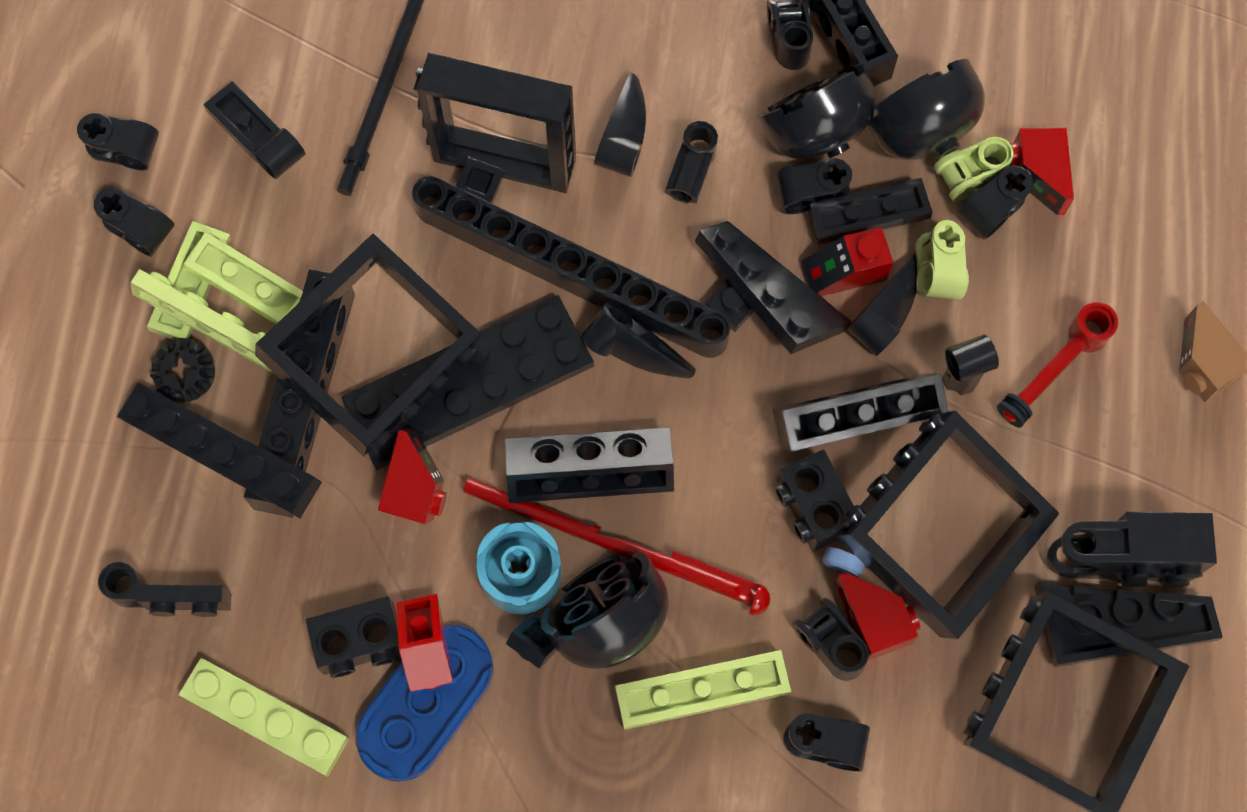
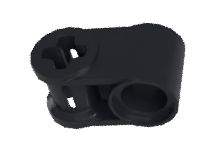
(789, 25)
(118, 140)
(809, 183)
(993, 204)
(132, 220)
(830, 638)
(836, 741)

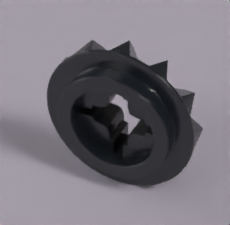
(196, 382)

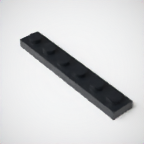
(220, 450)

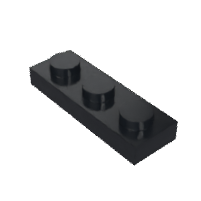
(870, 209)

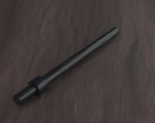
(357, 155)

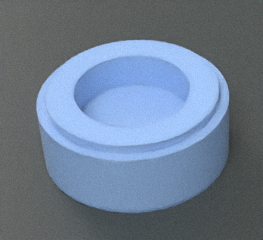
(842, 561)

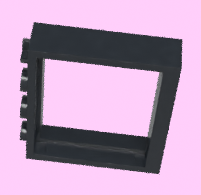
(505, 92)
(320, 299)
(998, 563)
(1138, 735)

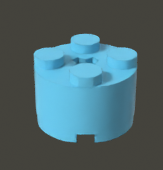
(519, 544)

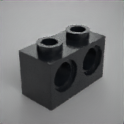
(828, 498)
(354, 624)

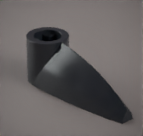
(625, 130)
(887, 311)
(624, 337)

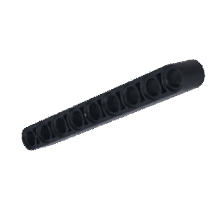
(558, 251)

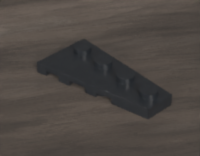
(774, 293)
(1156, 618)

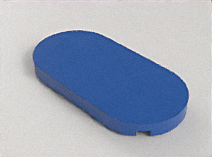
(409, 730)

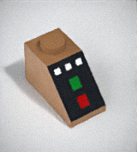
(1209, 354)

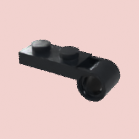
(254, 131)
(162, 599)

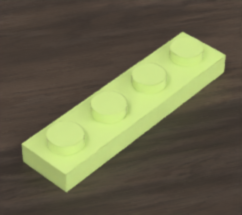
(194, 312)
(702, 689)
(264, 717)

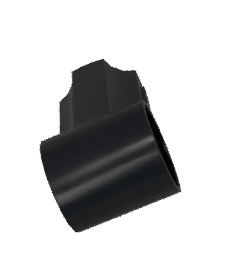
(692, 163)
(968, 363)

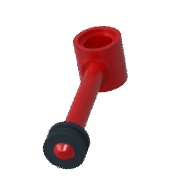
(1017, 408)

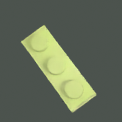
(242, 278)
(184, 282)

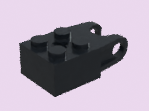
(1139, 549)

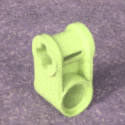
(968, 170)
(939, 266)

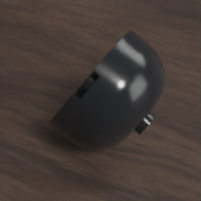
(930, 113)
(822, 115)
(611, 634)

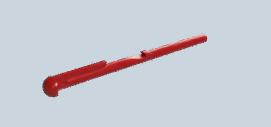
(678, 565)

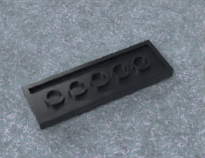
(512, 364)

